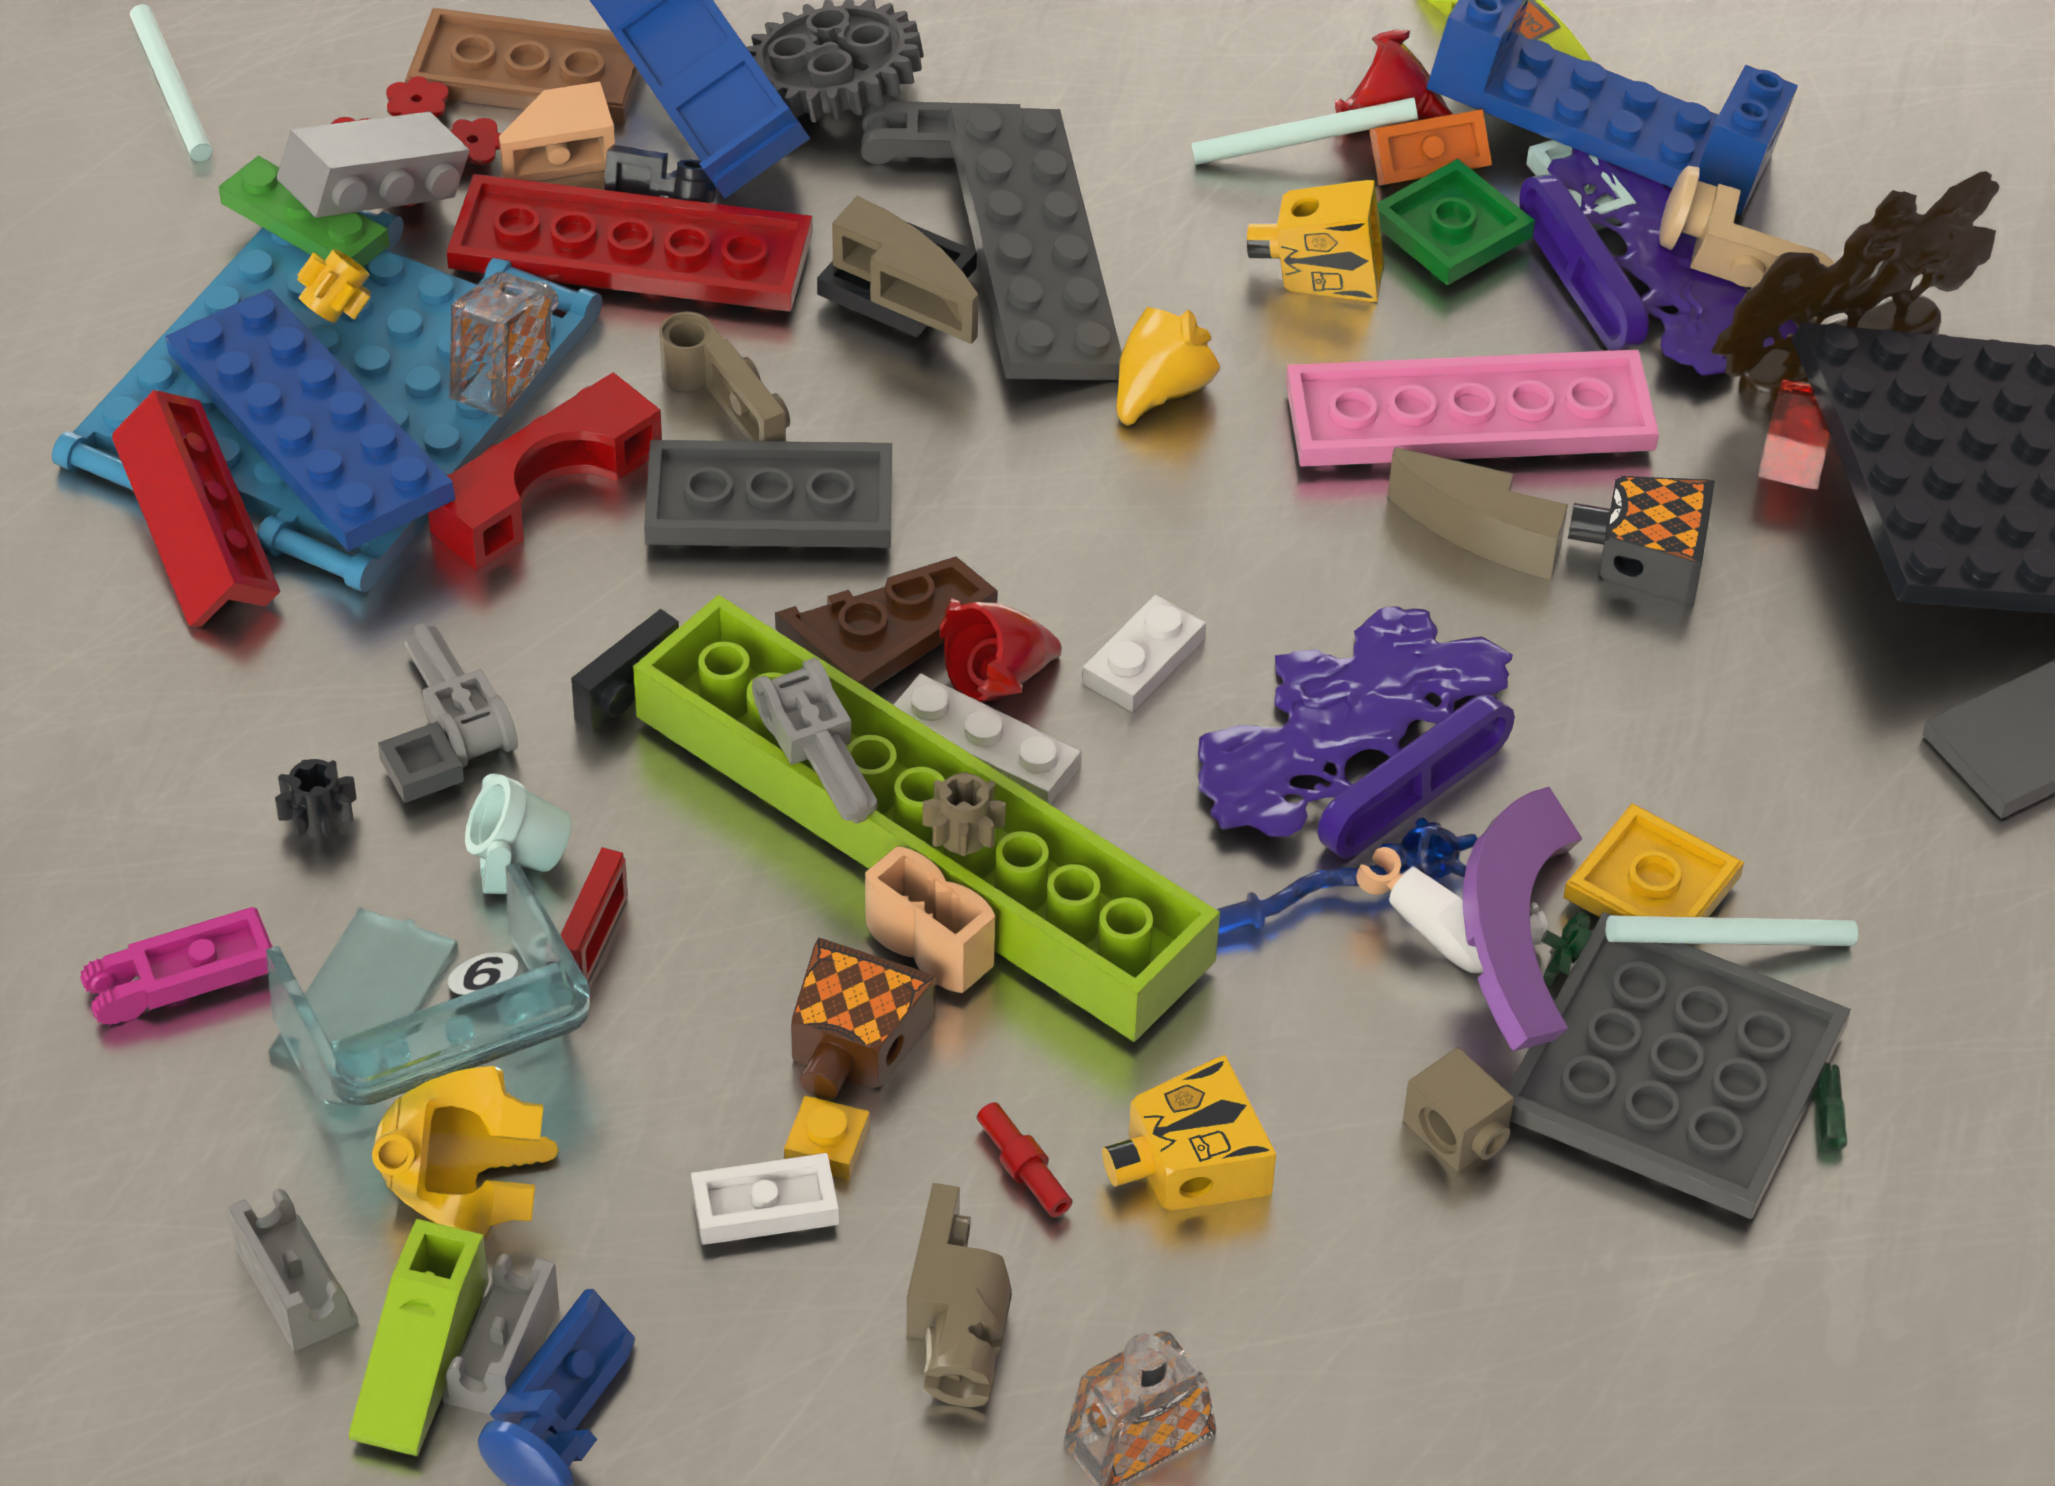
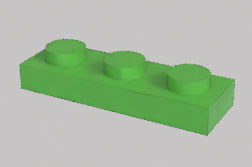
(265, 201)

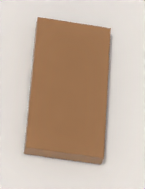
(516, 59)

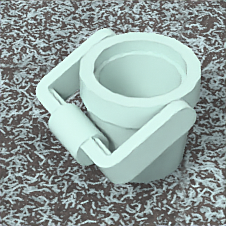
(514, 827)

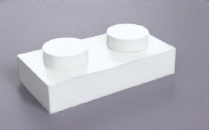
(1143, 653)
(764, 1198)

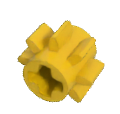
(334, 286)

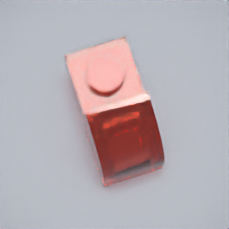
(1795, 438)

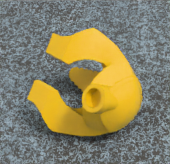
(447, 1134)

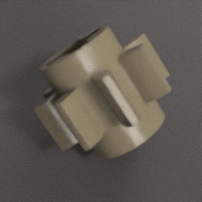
(964, 813)

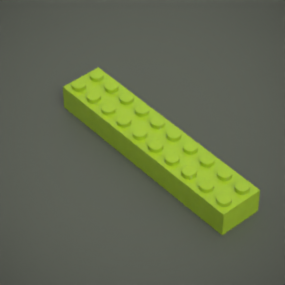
(1059, 893)

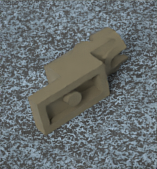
(956, 1304)

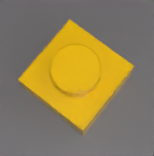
(829, 1129)

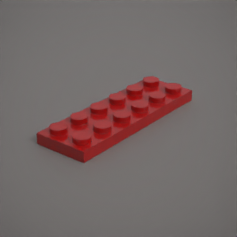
(633, 242)

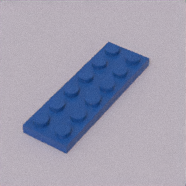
(310, 419)

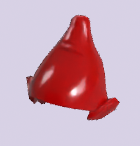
(1395, 77)
(994, 648)

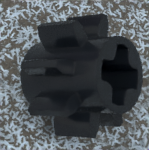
(315, 798)

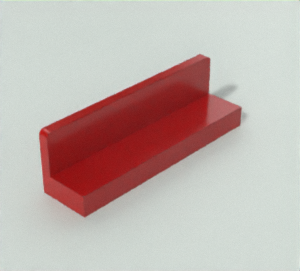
(192, 507)

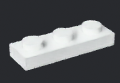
(1000, 741)

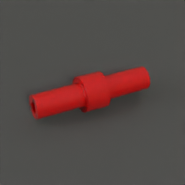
(1024, 1159)

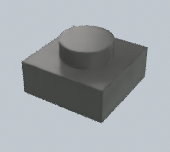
(421, 762)

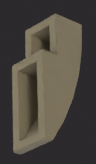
(904, 269)
(1479, 511)

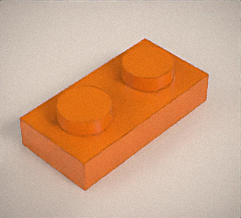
(1425, 145)

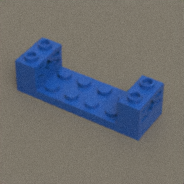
(1603, 112)

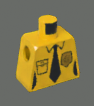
(1326, 241)
(1195, 1141)

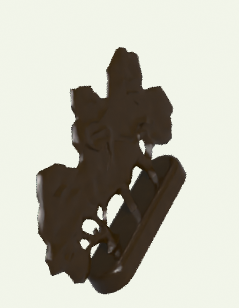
(1876, 264)

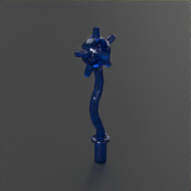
(1425, 847)

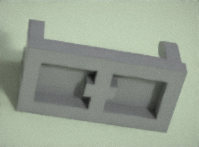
(290, 1272)
(503, 1336)

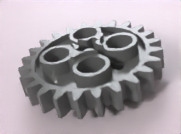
(839, 57)

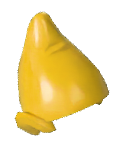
(1162, 362)

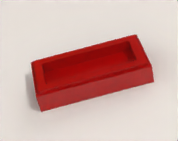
(596, 909)

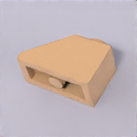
(559, 135)

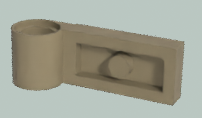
(699, 357)

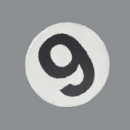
(482, 972)

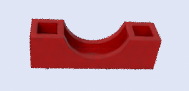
(595, 432)

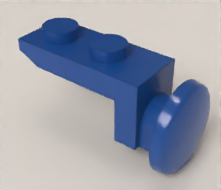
(538, 1415)

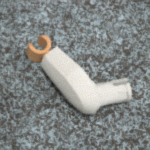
(1432, 908)

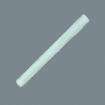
(171, 83)
(1304, 131)
(1731, 931)

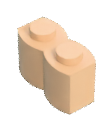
(929, 919)

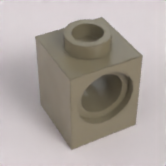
(1458, 1110)

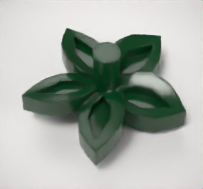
(1566, 948)

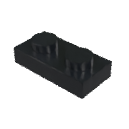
(607, 683)

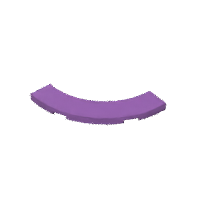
(1498, 914)

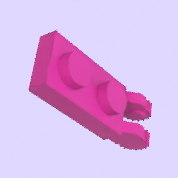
(177, 965)

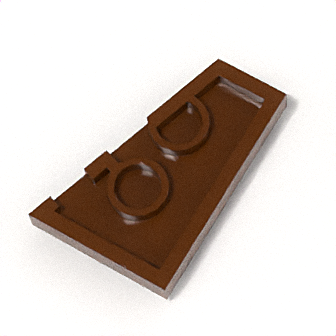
(888, 627)

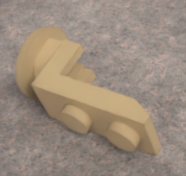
(1720, 244)

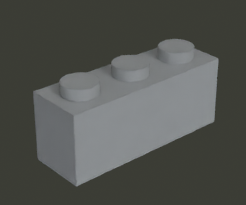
(372, 164)

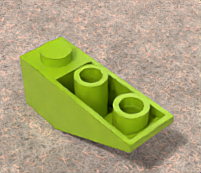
(419, 1334)

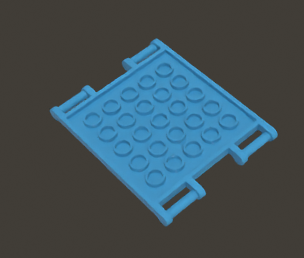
(392, 349)

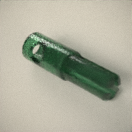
(1831, 1110)

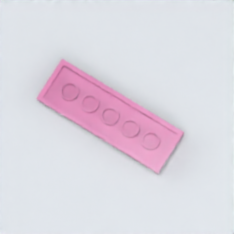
(1471, 407)

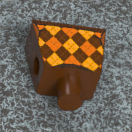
(857, 1018)

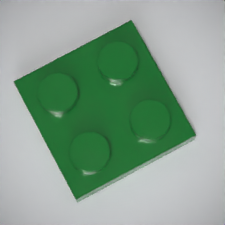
(1453, 221)

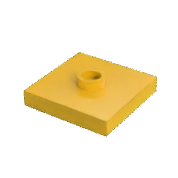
(1652, 871)

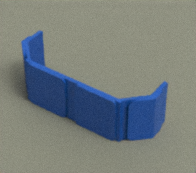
(706, 85)

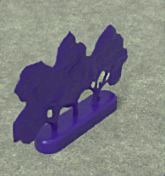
(1596, 276)
(1355, 707)

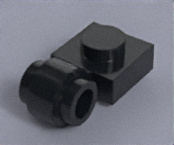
(646, 174)

